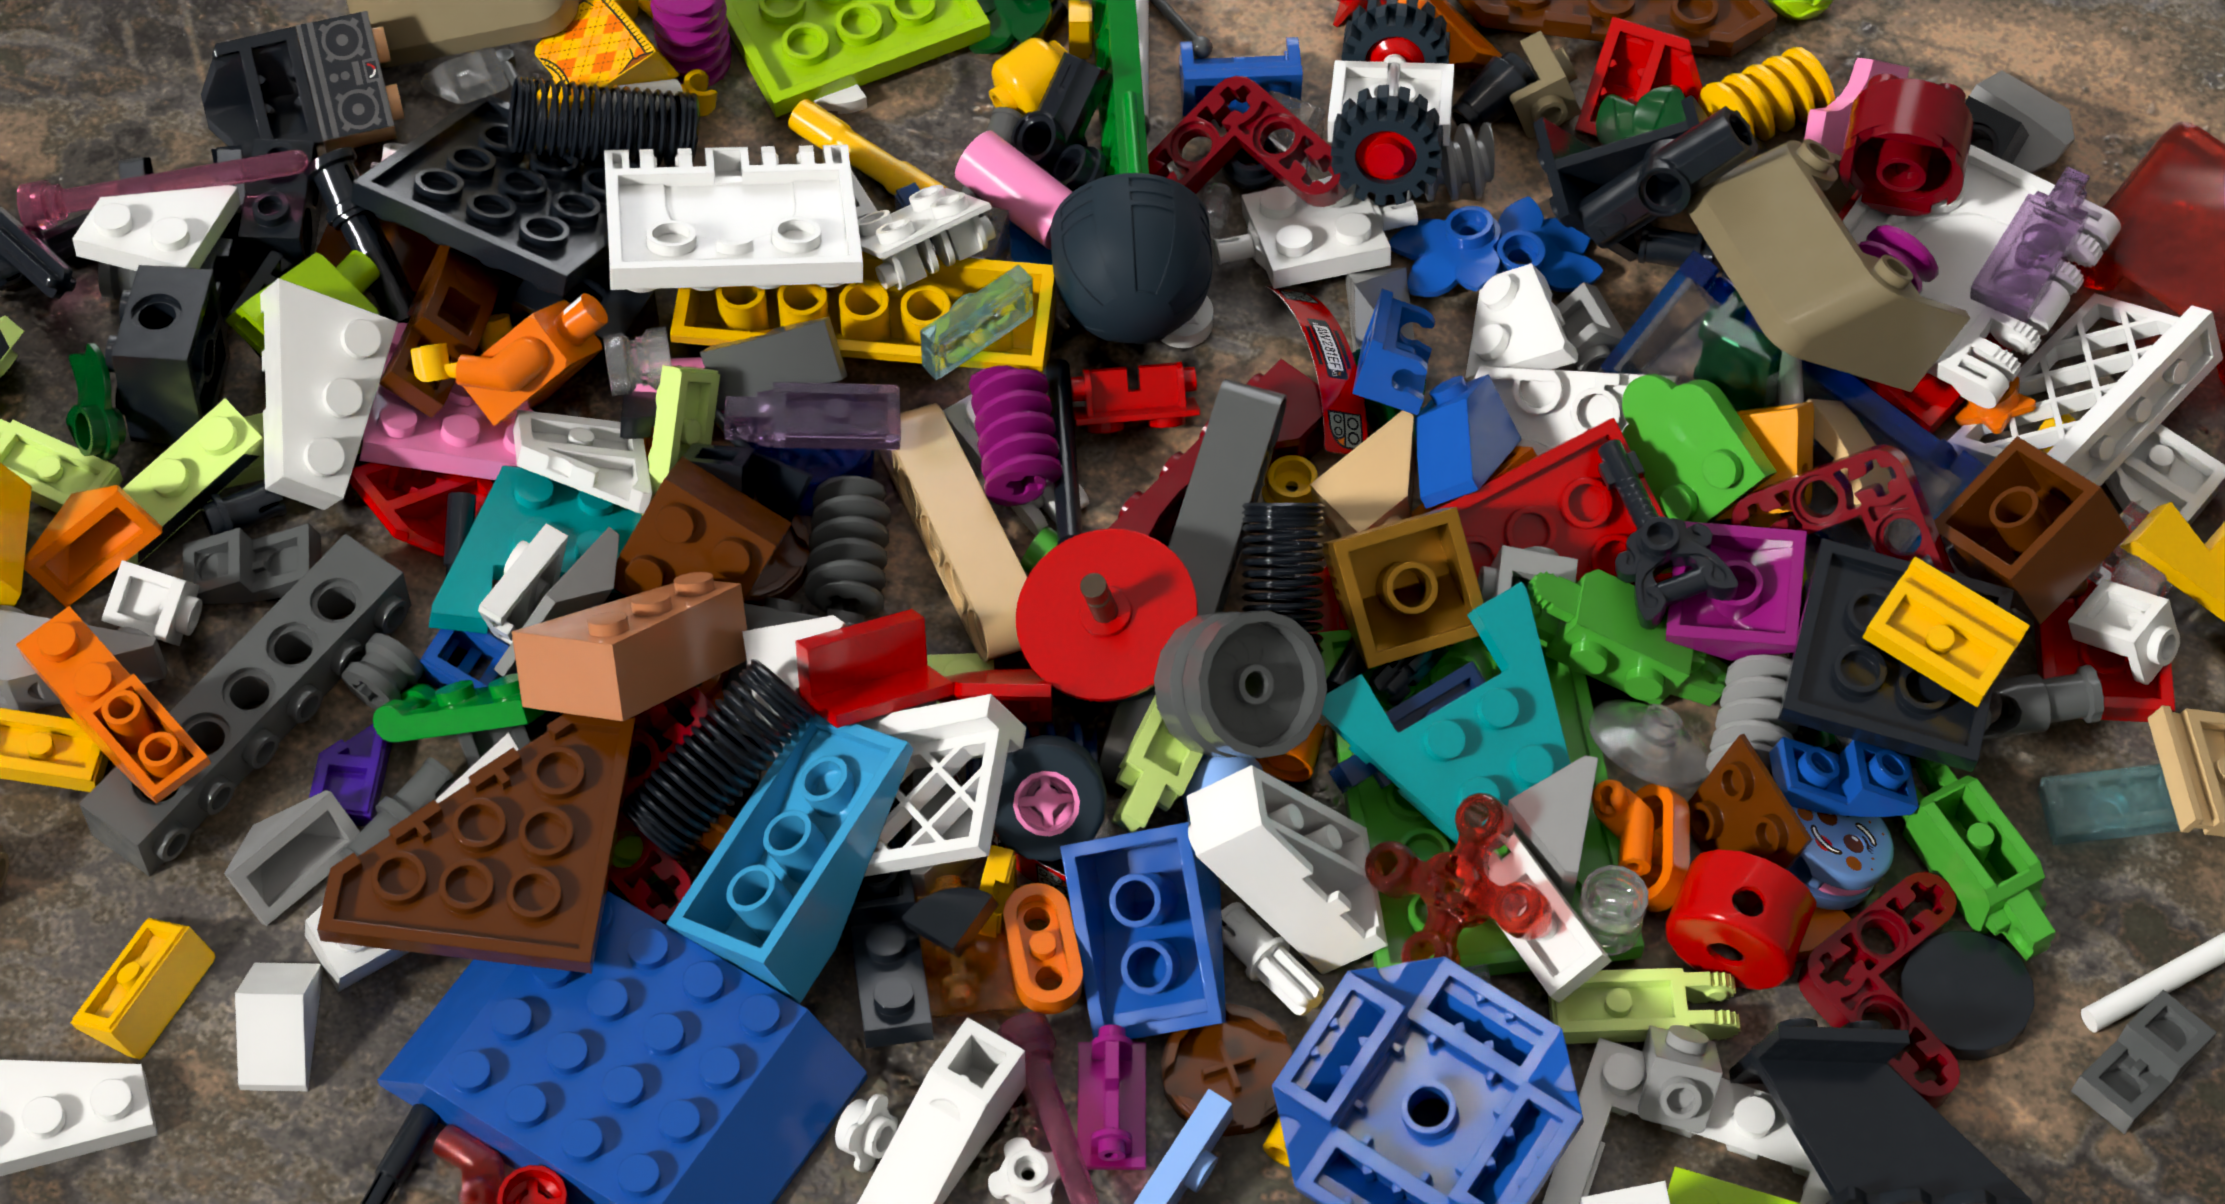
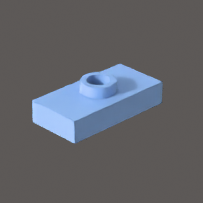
(1190, 1156)

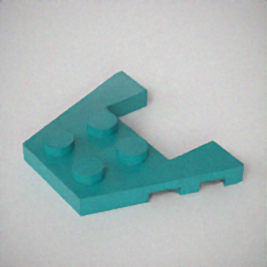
(516, 512)
(1483, 742)

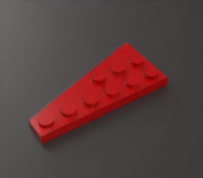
(1542, 503)

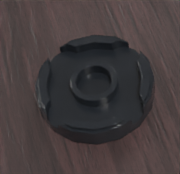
(1968, 992)

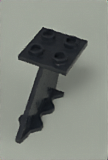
(1580, 170)
(1866, 1124)

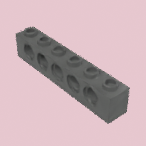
(256, 670)

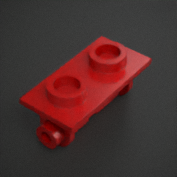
(1158, 399)

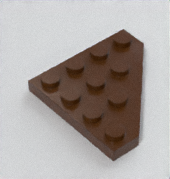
(1710, 25)
(502, 865)

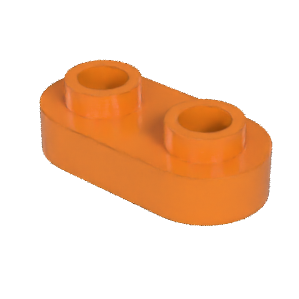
(1670, 845)
(1043, 952)

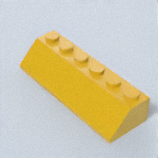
(873, 319)

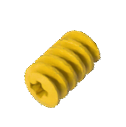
(1772, 92)

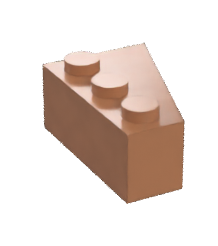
(632, 649)

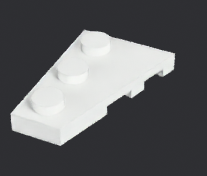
(1559, 403)
(69, 1110)

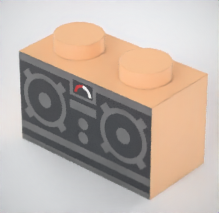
(348, 82)

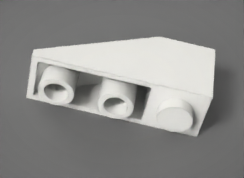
(949, 1118)

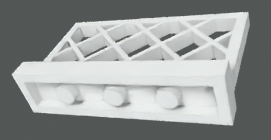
(2120, 411)
(946, 739)

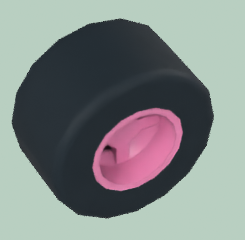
(1046, 820)

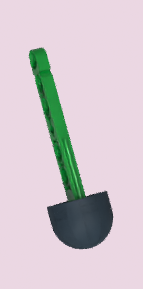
(1132, 243)

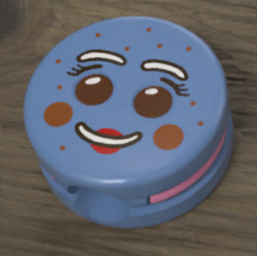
(1843, 857)

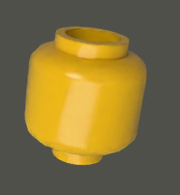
(1025, 74)

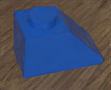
(1461, 438)

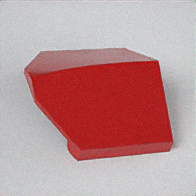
(1633, 64)
(414, 500)
(1016, 689)

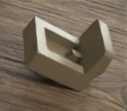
(1551, 93)

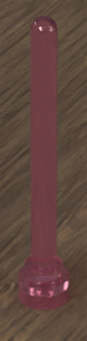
(46, 204)
(1035, 1036)

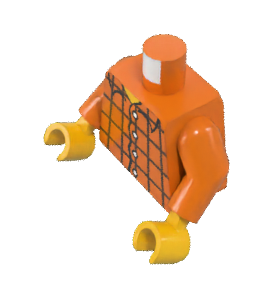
(522, 362)

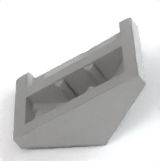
(2043, 118)

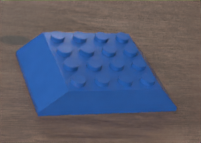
(633, 1080)

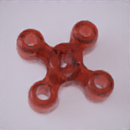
(1465, 870)

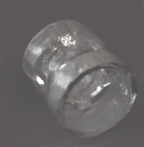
(636, 360)
(1617, 895)

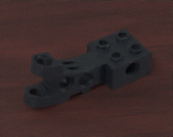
(173, 332)

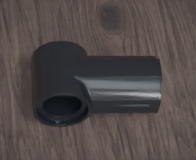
(1062, 112)

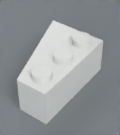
(320, 388)
(1290, 864)

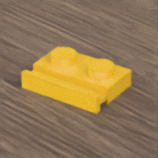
(1946, 631)

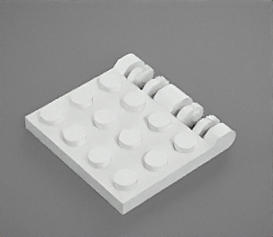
(732, 220)
(1961, 242)

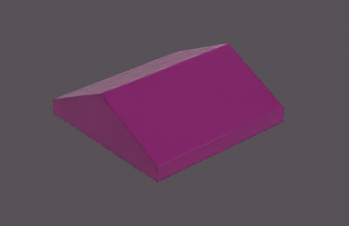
(1768, 598)

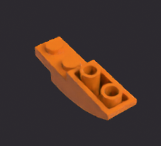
(112, 706)

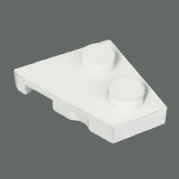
(157, 227)
(1518, 325)
(584, 456)
(2167, 471)

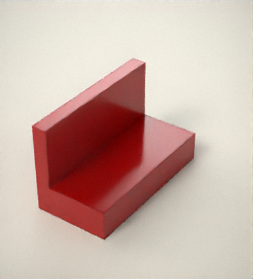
(868, 669)

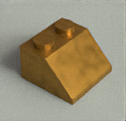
(1405, 586)

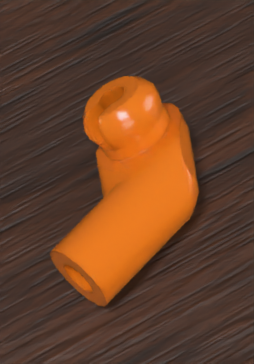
(1629, 821)

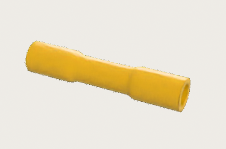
(824, 128)

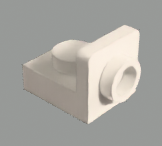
(2128, 625)

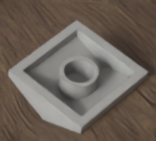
(580, 588)

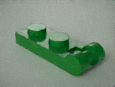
(453, 710)

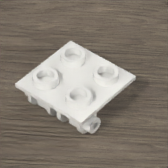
(904, 235)

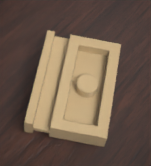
(2193, 765)

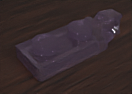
(2033, 248)
(817, 416)

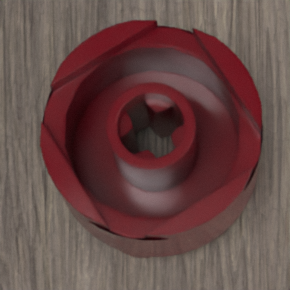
(1907, 144)

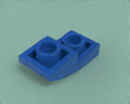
(1855, 783)

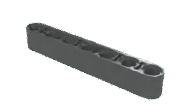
(1210, 521)

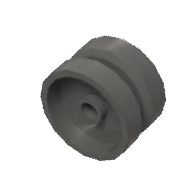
(1240, 684)

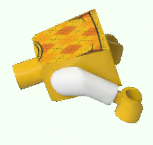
(612, 50)

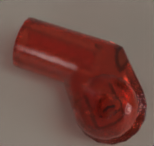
(479, 1165)

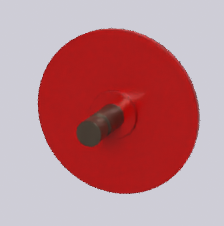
(1103, 613)

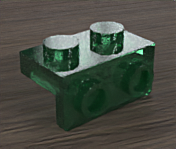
(1738, 357)

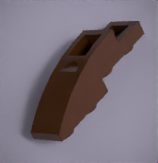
(447, 309)

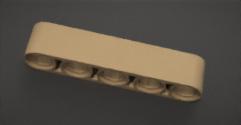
(958, 529)

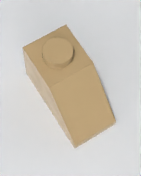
(1372, 481)

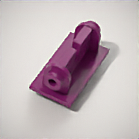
(1112, 1101)

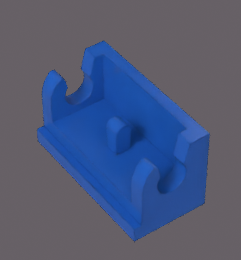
(1270, 72)
(1389, 364)

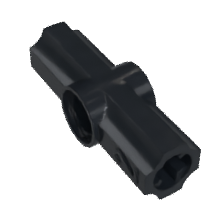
(1693, 158)

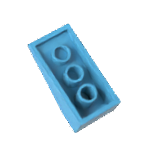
(796, 856)

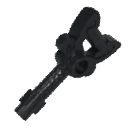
(1660, 545)

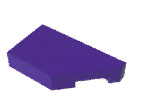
(354, 773)

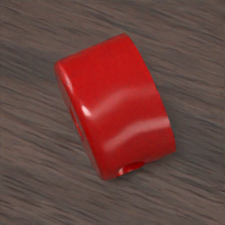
(1706, 916)

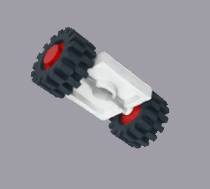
(1391, 100)

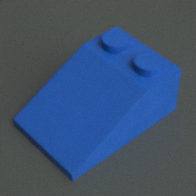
(1147, 931)

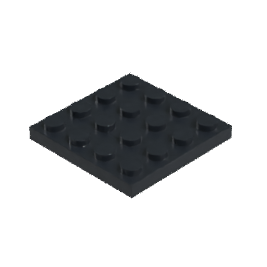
(503, 207)

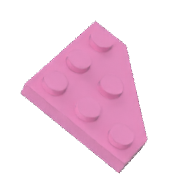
(451, 442)

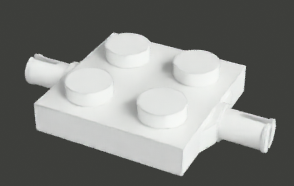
(1311, 242)

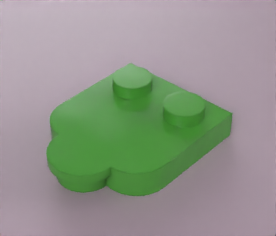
(1692, 447)

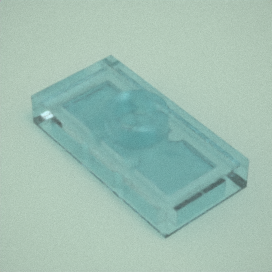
(977, 322)
(2107, 804)

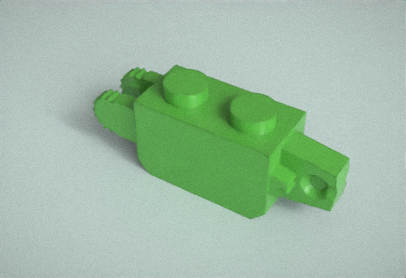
(1599, 635)
(1981, 856)

